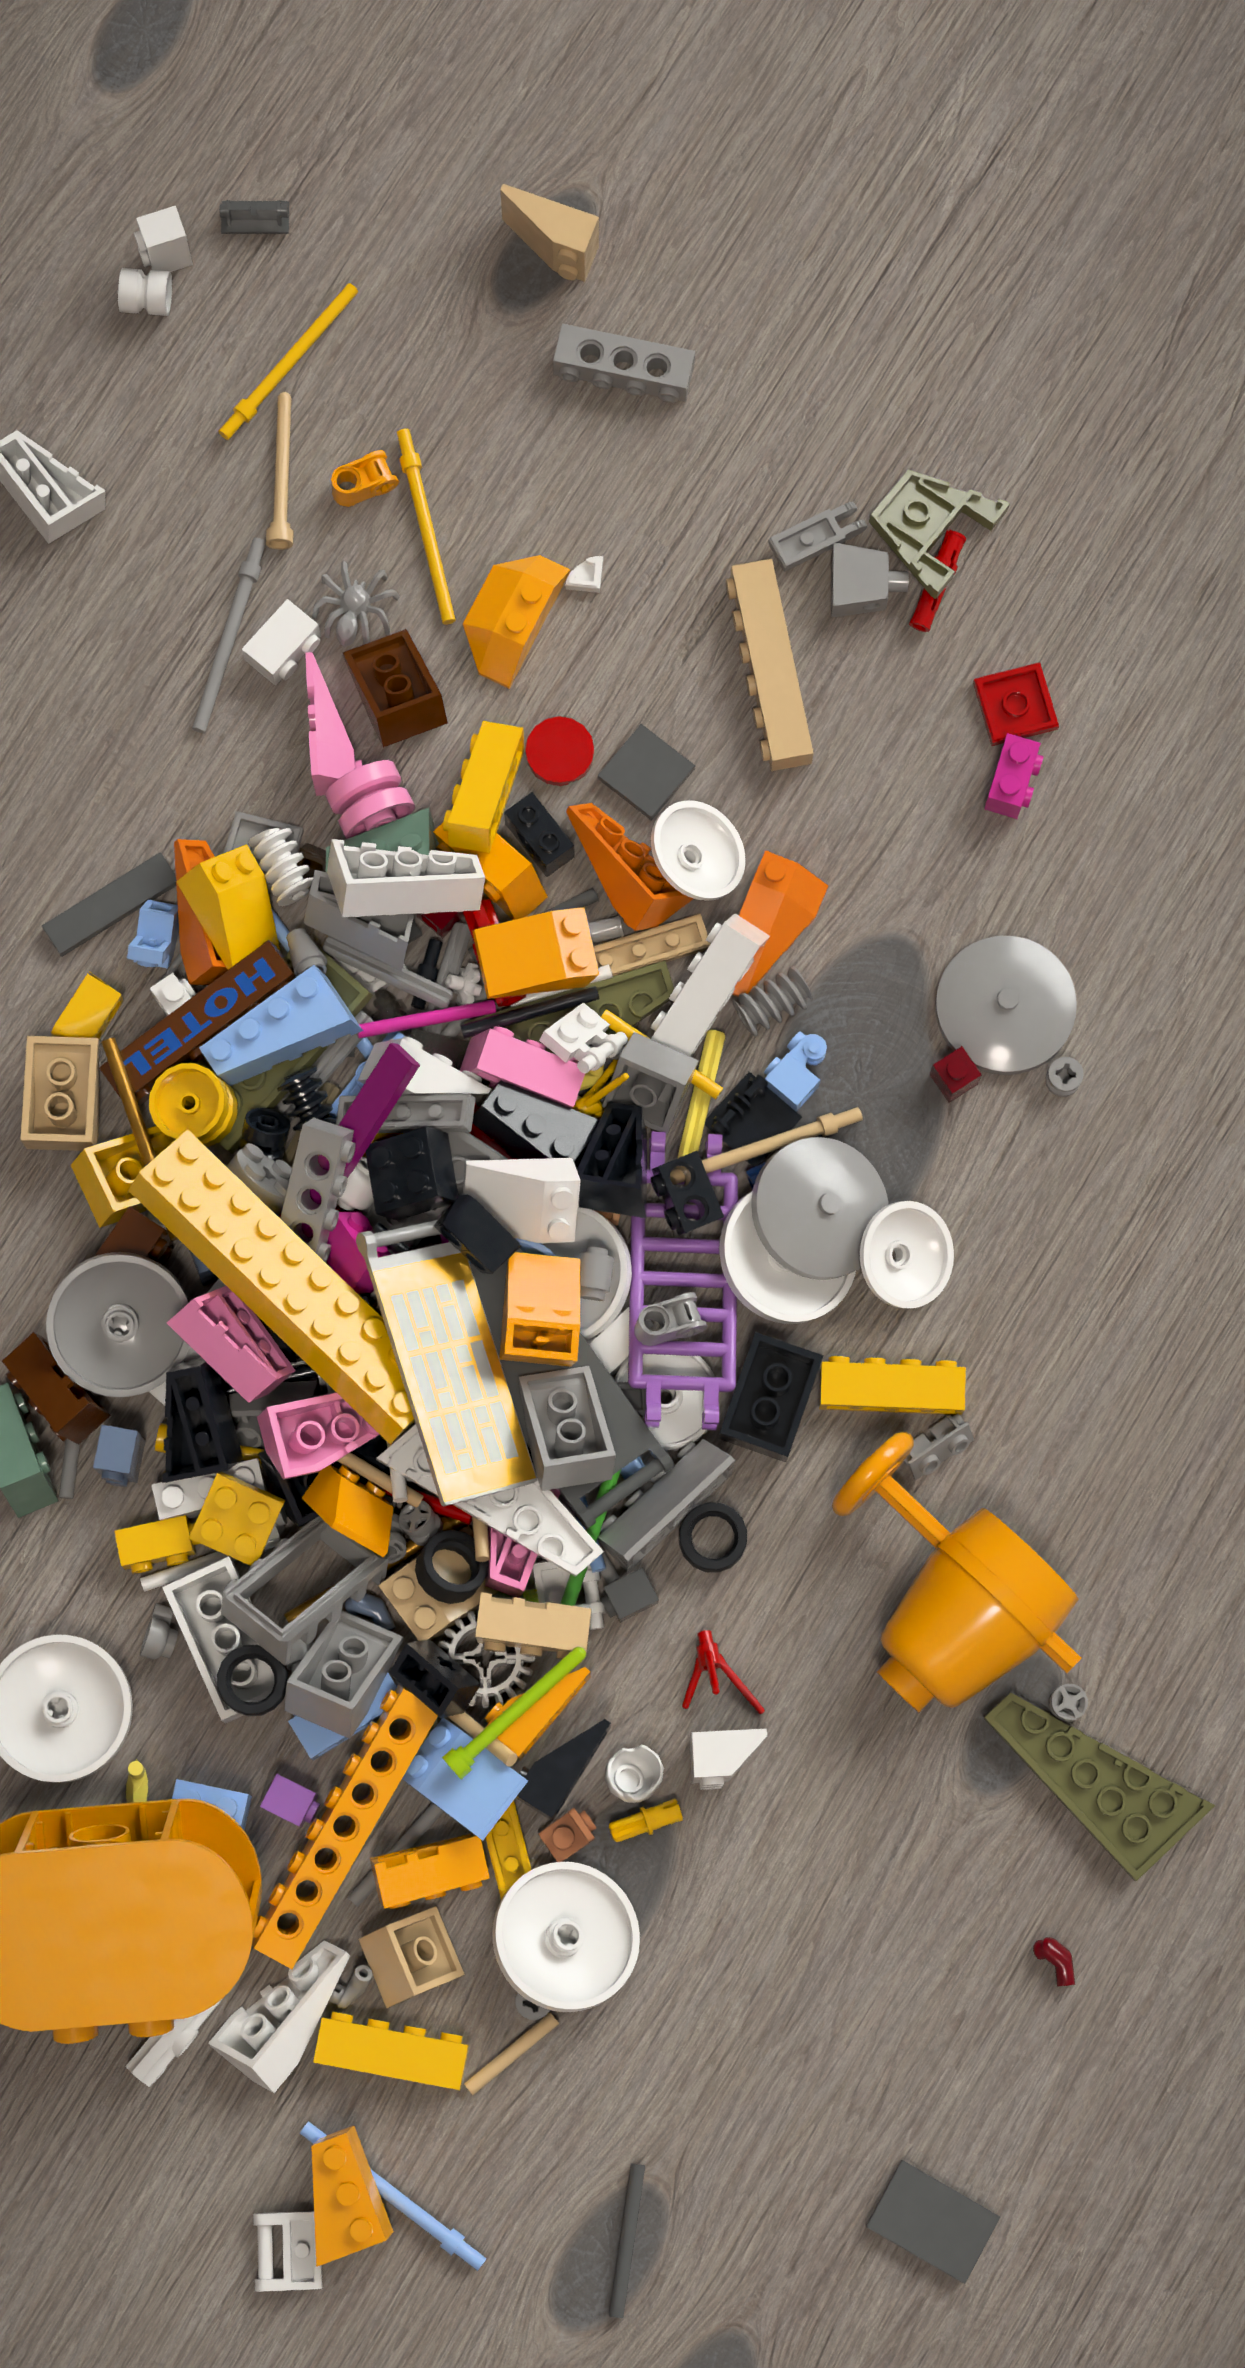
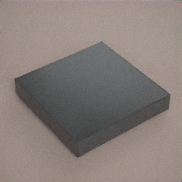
(646, 772)

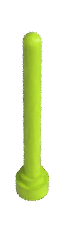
(462, 1758)

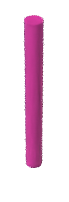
(427, 1018)

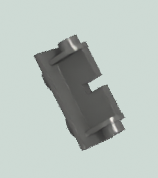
(254, 217)

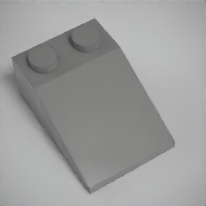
(566, 1428)
(342, 1674)

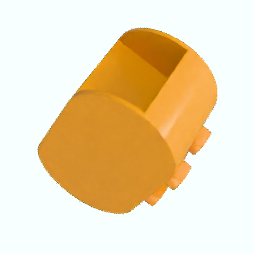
(122, 1915)

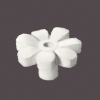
(465, 984)

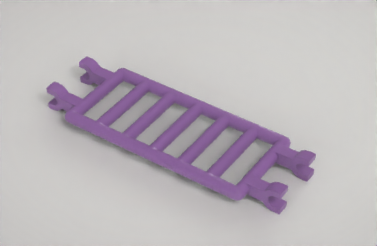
(726, 1315)

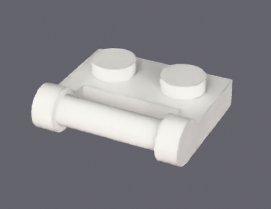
(298, 2252)

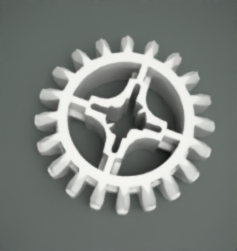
(468, 1659)

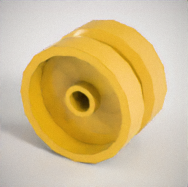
(191, 1084)

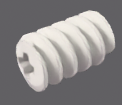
(281, 865)

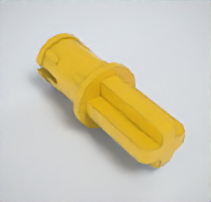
(646, 1821)

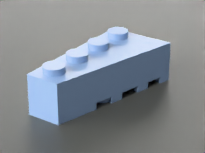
(281, 1028)

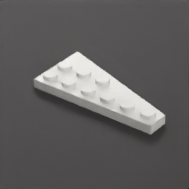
(522, 1513)

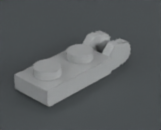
(815, 536)

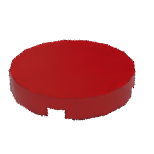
(559, 751)

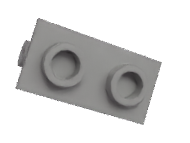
(951, 1438)

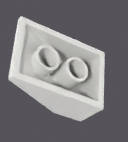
(528, 1196)

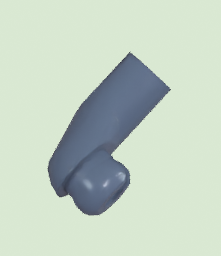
(372, 1607)

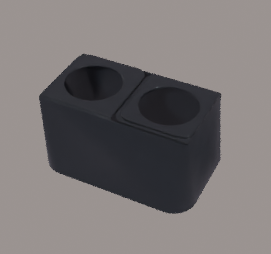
(476, 1234)

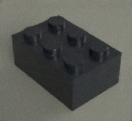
(770, 1397)

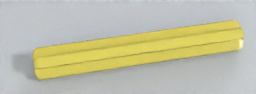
(700, 1100)

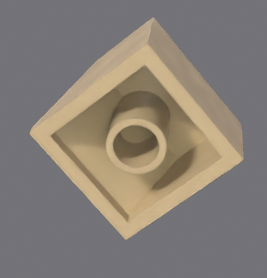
(411, 1956)

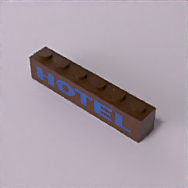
(201, 1018)

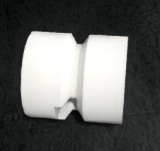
(143, 291)

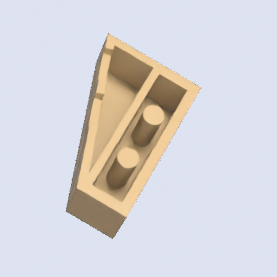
(531, 1626)

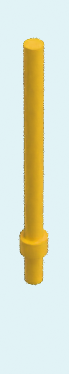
(246, 408)
(412, 465)

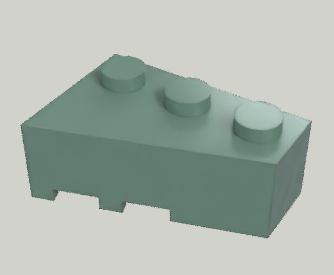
(409, 831)
(22, 1467)

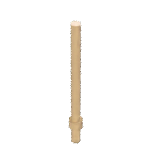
(825, 1126)

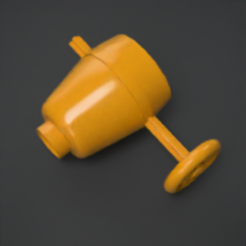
(973, 1605)

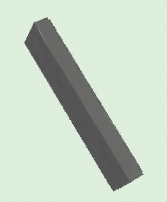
(110, 904)

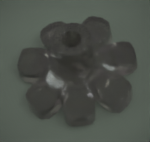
(387, 1005)

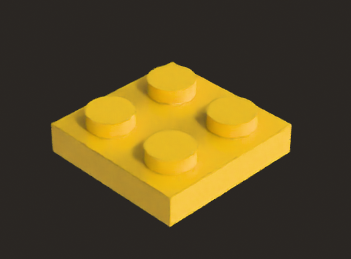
(237, 1518)

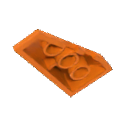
(625, 870)
(781, 904)
(197, 951)

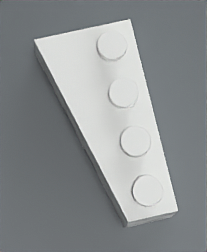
(403, 881)
(709, 985)

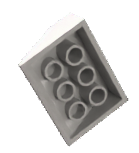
(666, 1503)

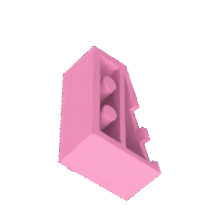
(526, 1064)
(233, 1342)
(509, 1563)

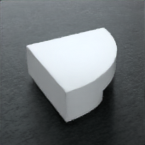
(586, 575)

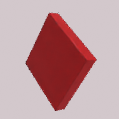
(1016, 703)

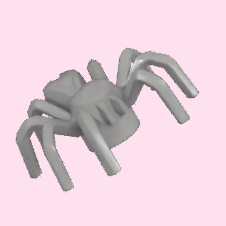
(355, 604)

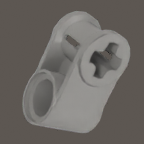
(676, 1317)

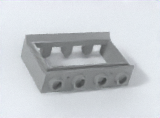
(329, 1606)

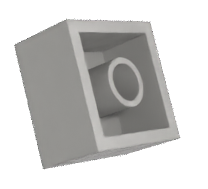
(655, 1081)

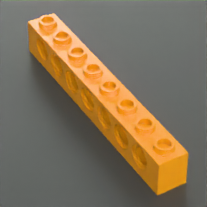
(288, 1944)

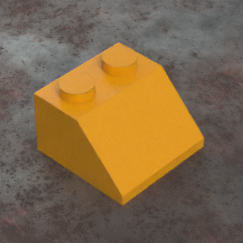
(352, 1507)

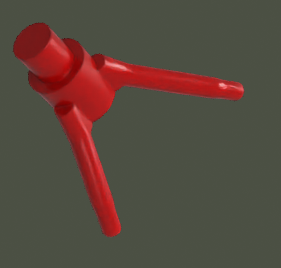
(710, 1660)

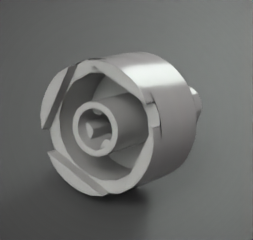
(262, 1176)

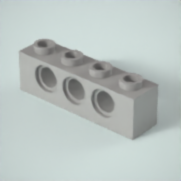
(612, 349)
(336, 1145)

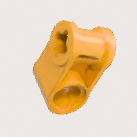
(368, 475)

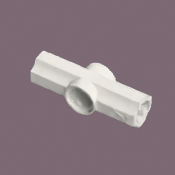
(160, 2050)

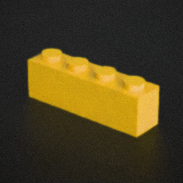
(484, 786)
(892, 1387)
(390, 2052)

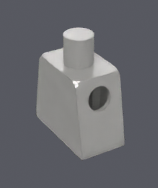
(862, 580)

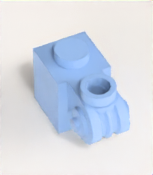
(790, 1077)

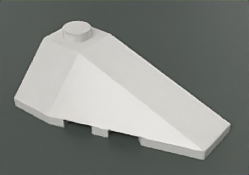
(275, 2030)

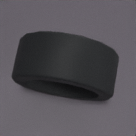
(714, 1510)
(437, 1586)
(224, 1681)

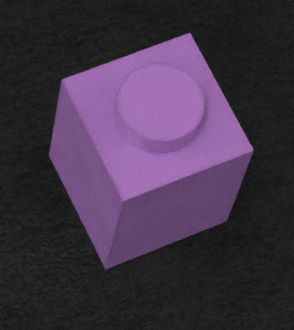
(291, 1801)

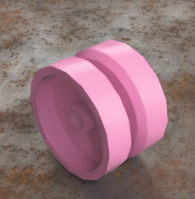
(369, 798)

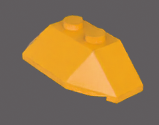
(510, 614)

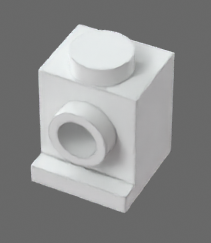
(172, 993)

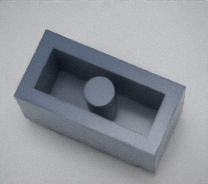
(119, 1455)

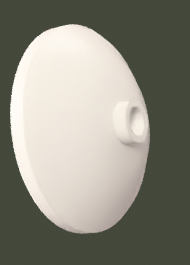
(707, 841)
(921, 1259)

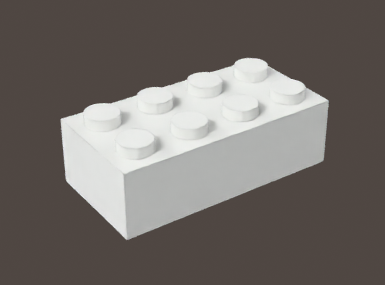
(211, 1636)

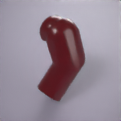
(1058, 1956)

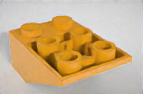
(541, 1310)

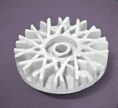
(683, 1414)

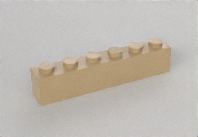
(770, 664)

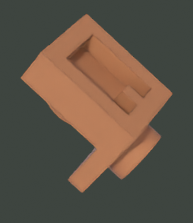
(568, 1834)

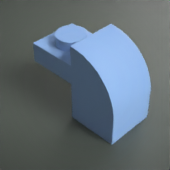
(155, 935)

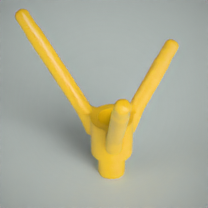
(590, 1102)

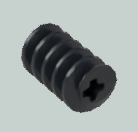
(305, 1097)

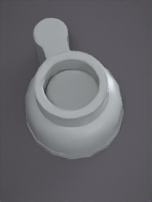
(159, 1637)

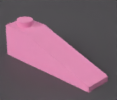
(328, 742)
(311, 1433)

